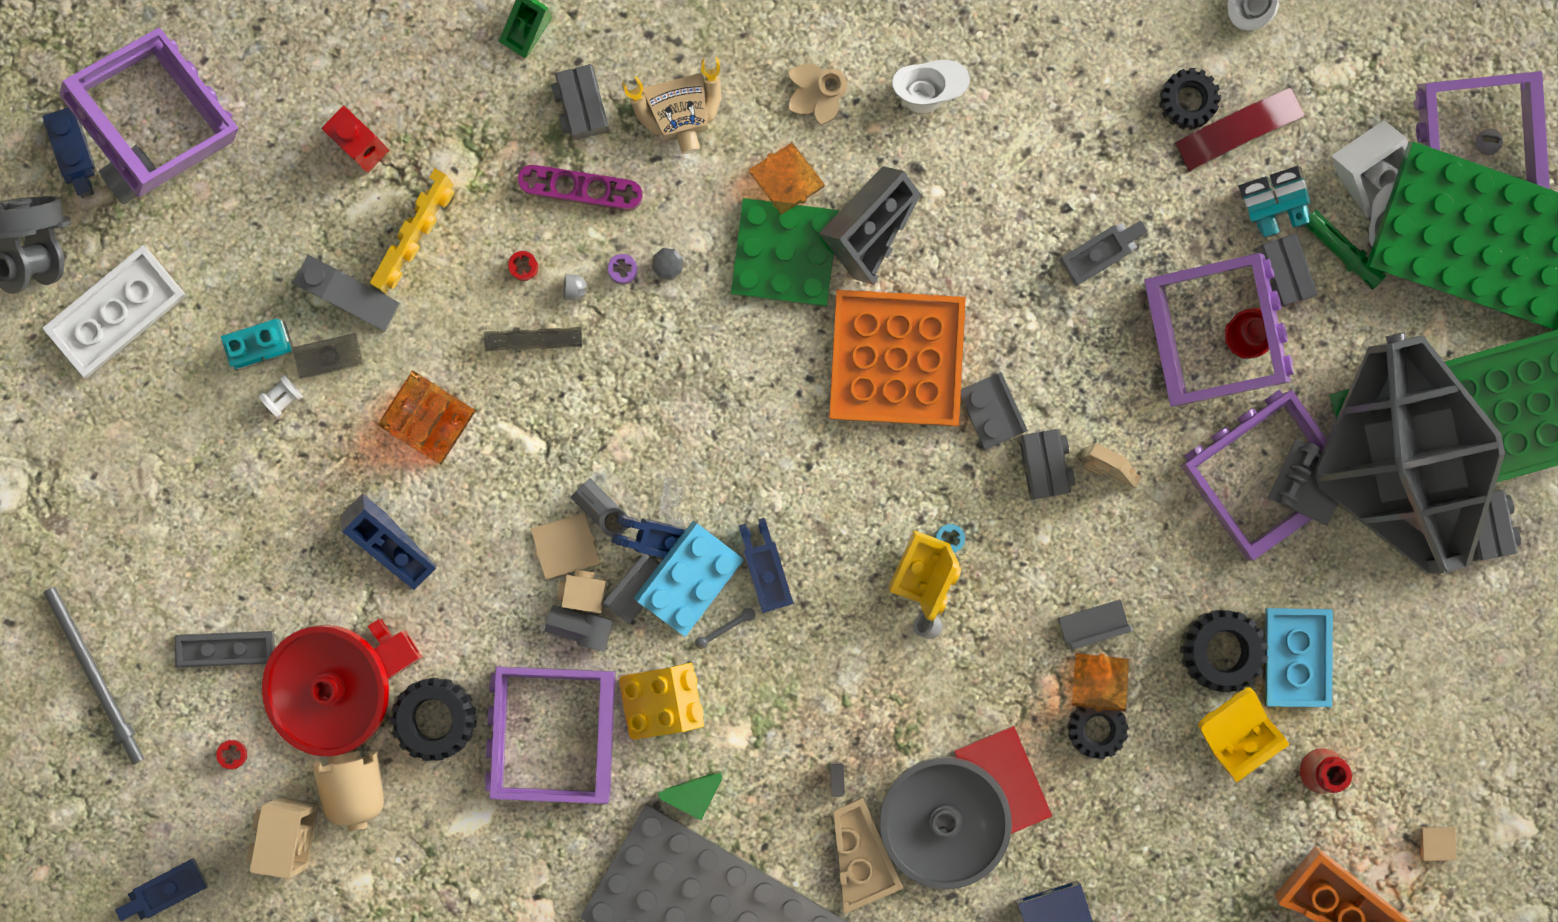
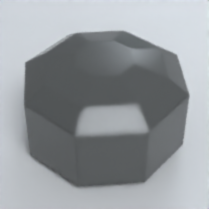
(667, 264)

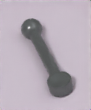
(747, 614)

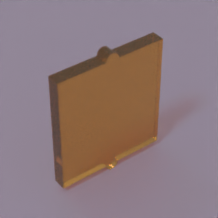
(786, 178)
(1100, 682)

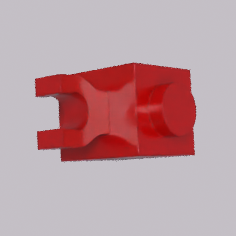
(395, 651)

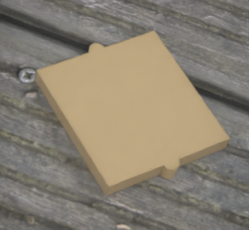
(565, 546)

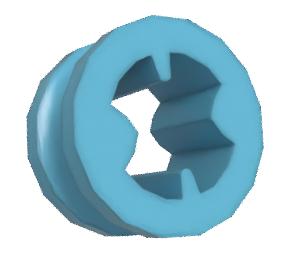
(949, 528)

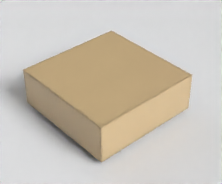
(1438, 843)

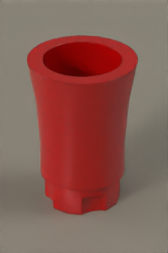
(1315, 767)

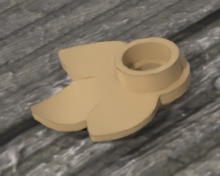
(813, 95)

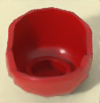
(1247, 334)

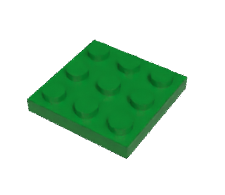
(783, 254)

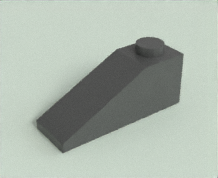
(346, 293)

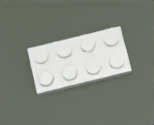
(114, 311)

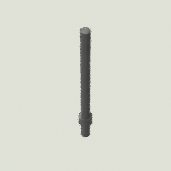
(122, 732)

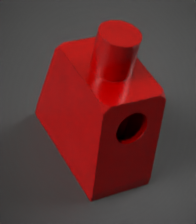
(355, 139)

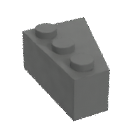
(870, 221)

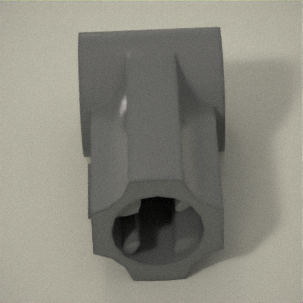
(597, 505)
(587, 629)

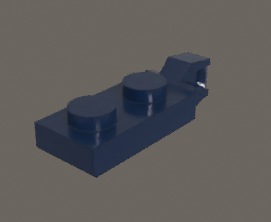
(71, 150)
(164, 891)

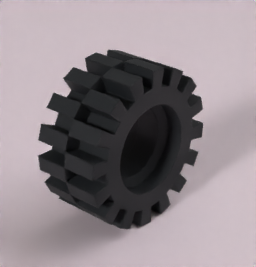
(1200, 82)
(1100, 749)

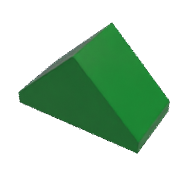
(525, 26)
(693, 795)

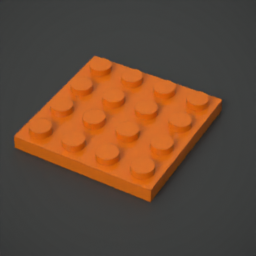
(897, 358)

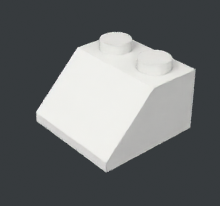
(1370, 163)

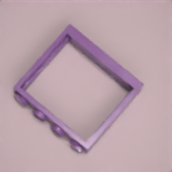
(184, 73)
(1532, 116)
(1166, 340)
(1225, 437)
(496, 747)

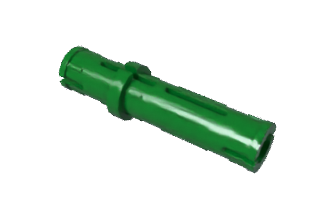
(1344, 249)

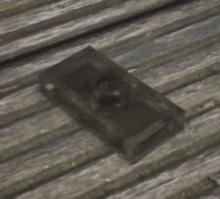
(328, 356)

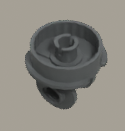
(41, 253)

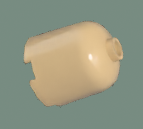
(350, 788)

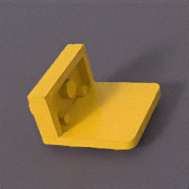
(926, 573)
(661, 701)
(1241, 734)

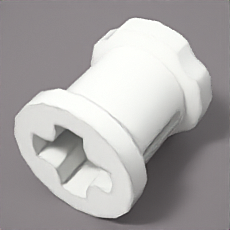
(277, 406)

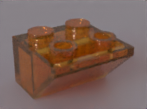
(426, 417)

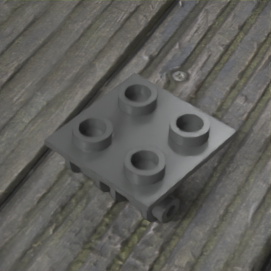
(1298, 487)

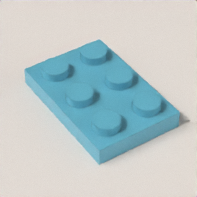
(688, 578)
(1298, 657)

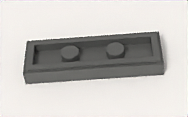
(223, 648)

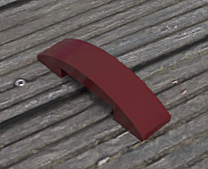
(1239, 129)

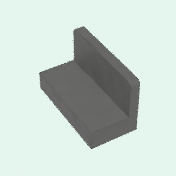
(622, 597)
(1094, 624)

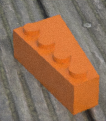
(1332, 894)

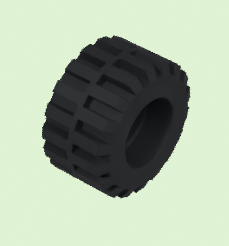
(1251, 656)
(405, 719)

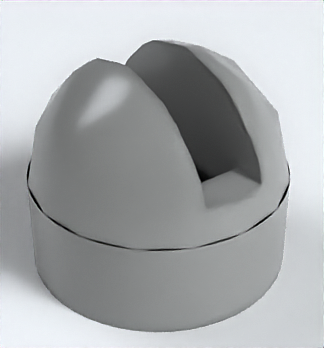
(1489, 147)
(573, 287)
(927, 628)

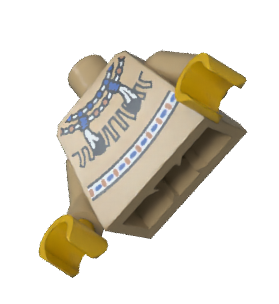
(678, 106)

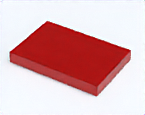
(1008, 763)

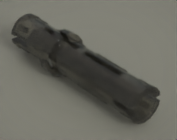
(532, 339)

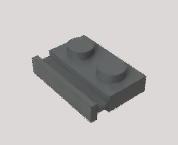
(992, 410)

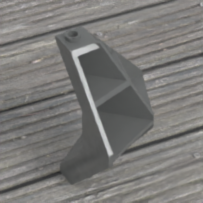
(1413, 455)

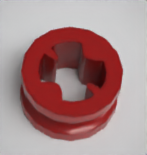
(532, 263)
(227, 746)

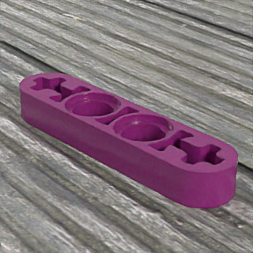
(581, 183)

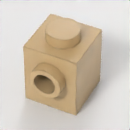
(582, 592)

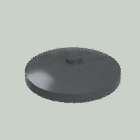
(945, 822)

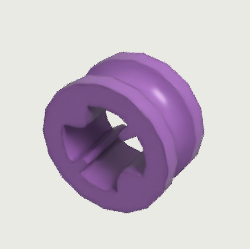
(629, 262)

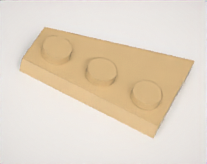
(1104, 461)
(863, 860)

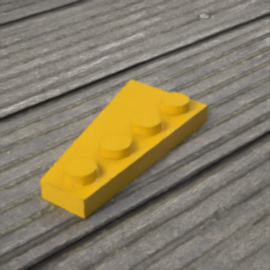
(427, 205)

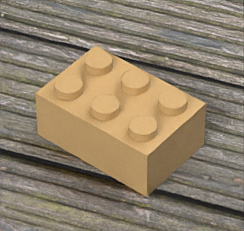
(282, 837)

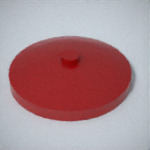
(325, 690)

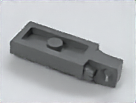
(1101, 252)

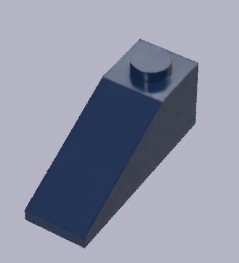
(385, 541)

